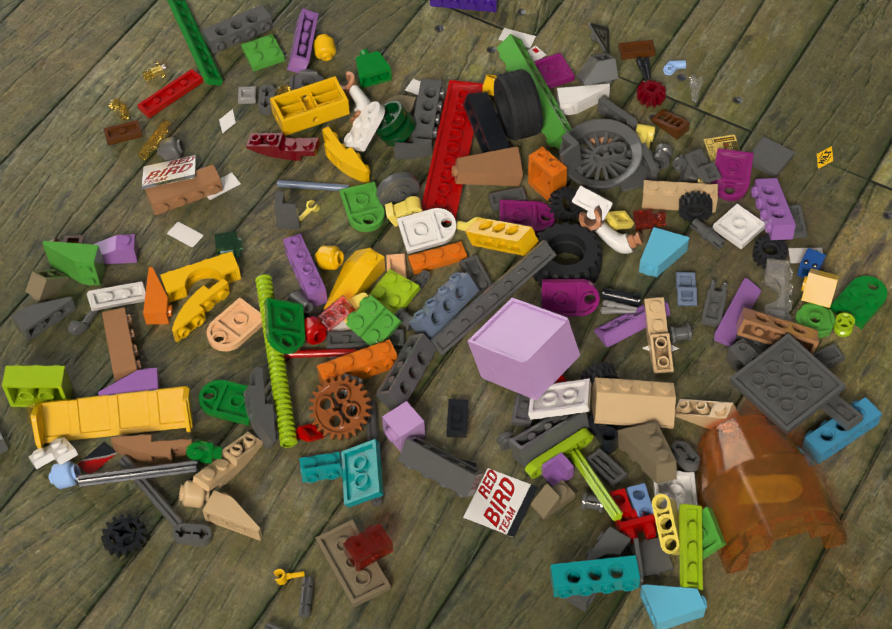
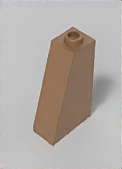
(489, 168)

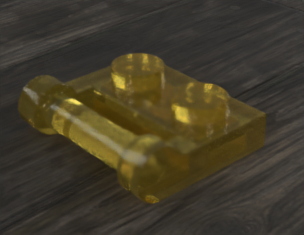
(153, 142)

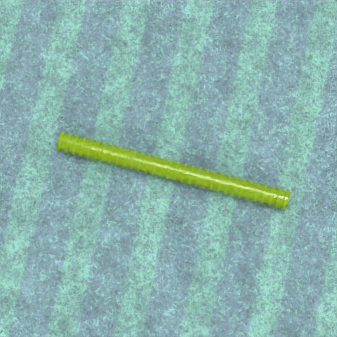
(277, 372)

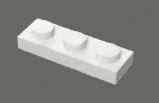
(116, 296)

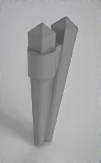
(612, 307)

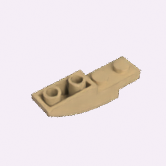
(658, 335)
(232, 462)

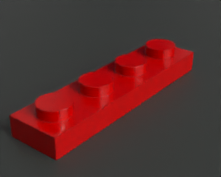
(170, 93)

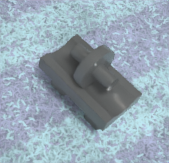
(687, 174)

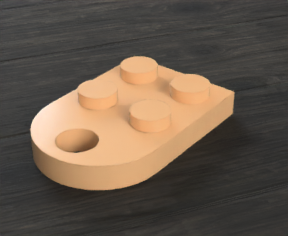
(234, 325)

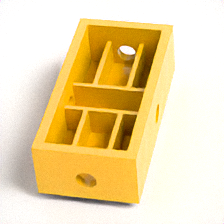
(322, 104)

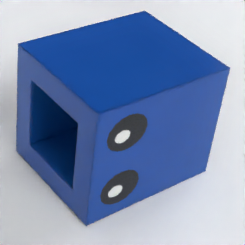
(811, 259)

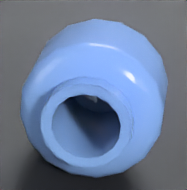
(64, 475)

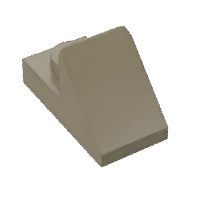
(552, 499)

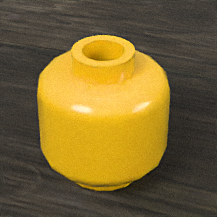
(324, 47)
(329, 257)

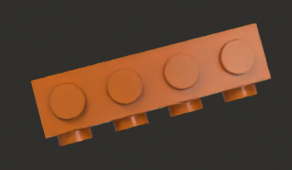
(361, 363)

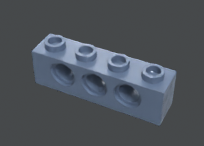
(444, 305)

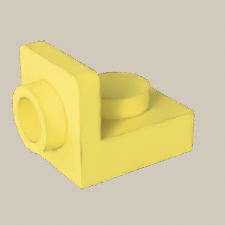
(618, 220)

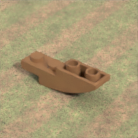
(145, 450)

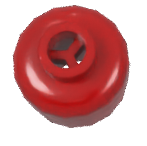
(314, 330)

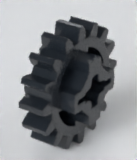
(125, 537)

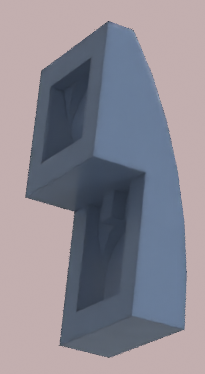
(686, 289)

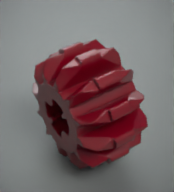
(651, 93)

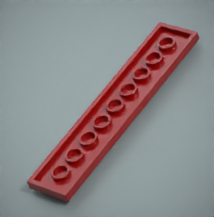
(452, 142)

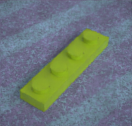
(690, 546)

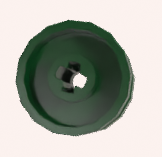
(396, 124)

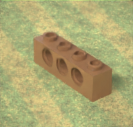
(771, 329)

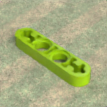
(576, 441)

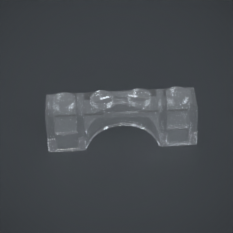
(777, 277)

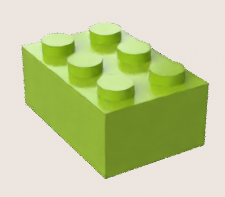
(36, 384)

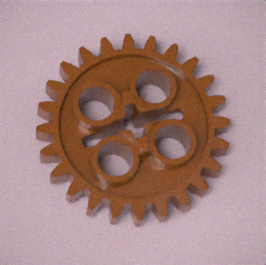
(355, 397)

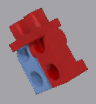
(636, 511)

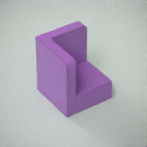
(557, 469)

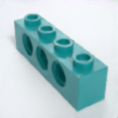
(601, 568)

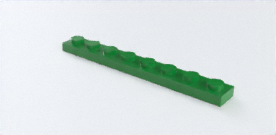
(195, 42)

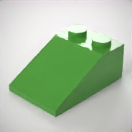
(77, 261)

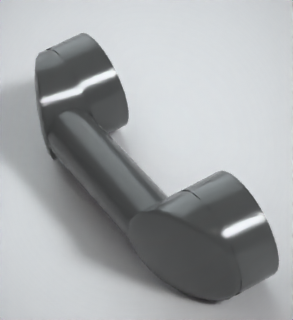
(77, 327)

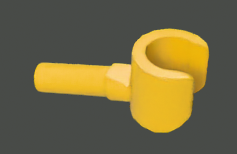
(285, 576)

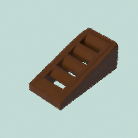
(676, 132)

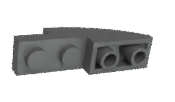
(259, 412)

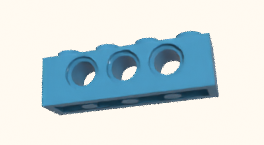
(822, 449)

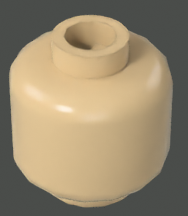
(193, 495)

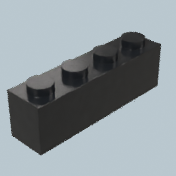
(485, 122)

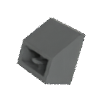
(598, 69)

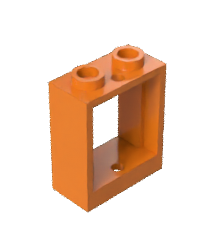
(544, 174)

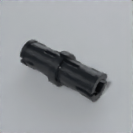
(621, 296)

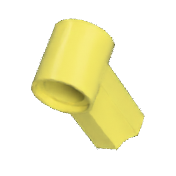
(645, 133)

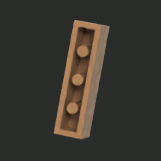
(180, 193)
(120, 343)

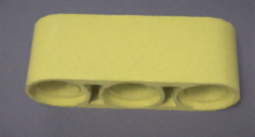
(661, 517)

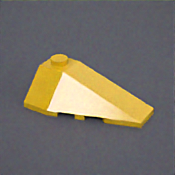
(357, 274)

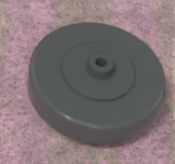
(397, 188)

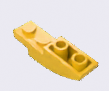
(345, 159)
(193, 311)

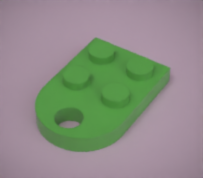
(362, 205)

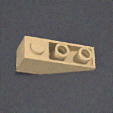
(705, 413)

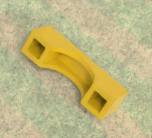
(178, 282)

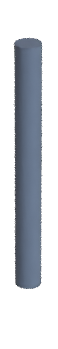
(311, 185)

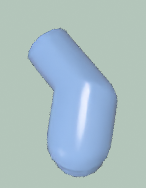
(672, 66)

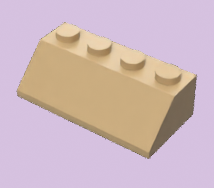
(633, 402)

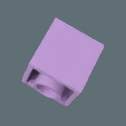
(402, 424)

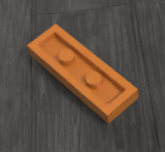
(437, 257)

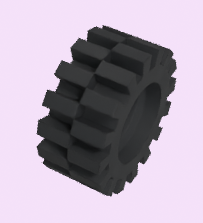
(695, 206)
(557, 207)
(765, 243)
(600, 371)

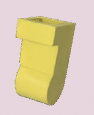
(408, 207)

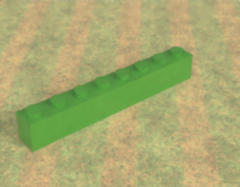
(516, 57)

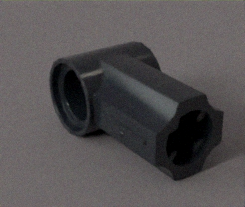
(605, 435)

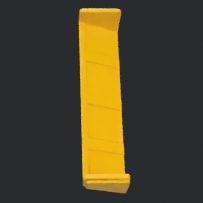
(112, 415)

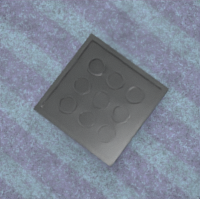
(787, 383)

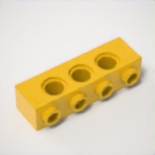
(502, 236)

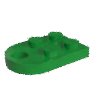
(861, 300)
(284, 323)
(227, 402)

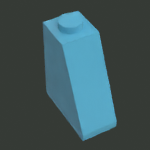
(662, 251)
(672, 605)

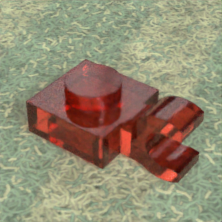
(646, 220)

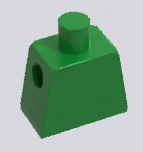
(372, 69)

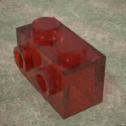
(368, 547)

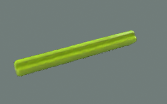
(596, 485)

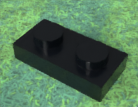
(457, 418)

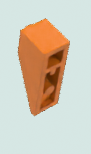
(156, 304)

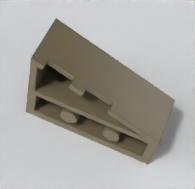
(650, 450)

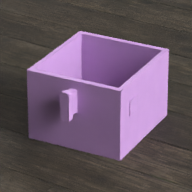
(524, 348)

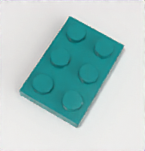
(362, 473)

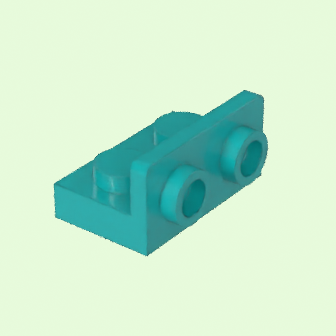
(320, 467)

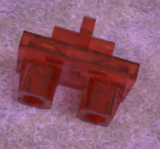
(336, 313)

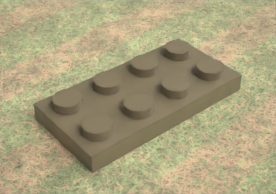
(356, 585)

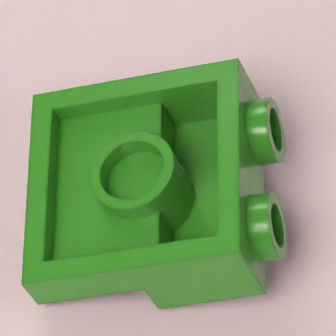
(372, 321)

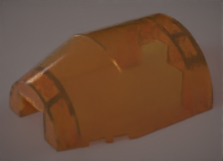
(761, 489)

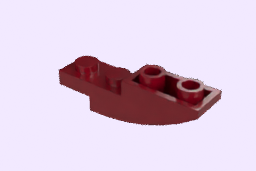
(279, 147)

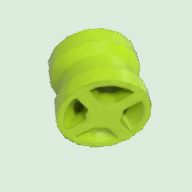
(841, 321)

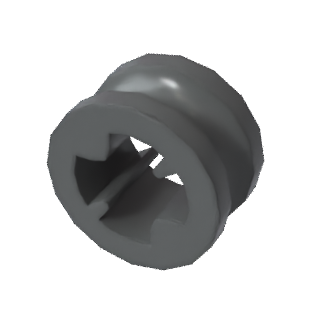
(503, 440)

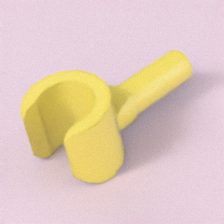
(309, 208)

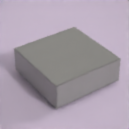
(247, 95)

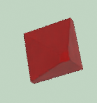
(308, 433)

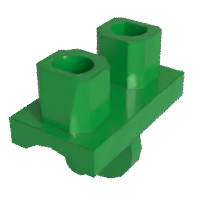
(203, 451)

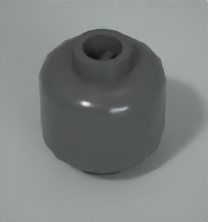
(170, 148)

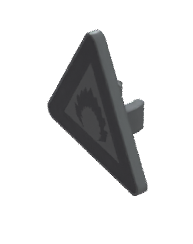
(601, 35)

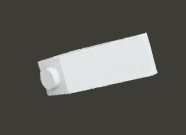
(579, 98)

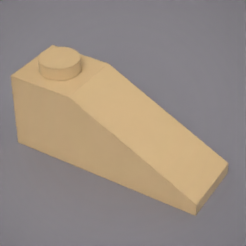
(227, 513)

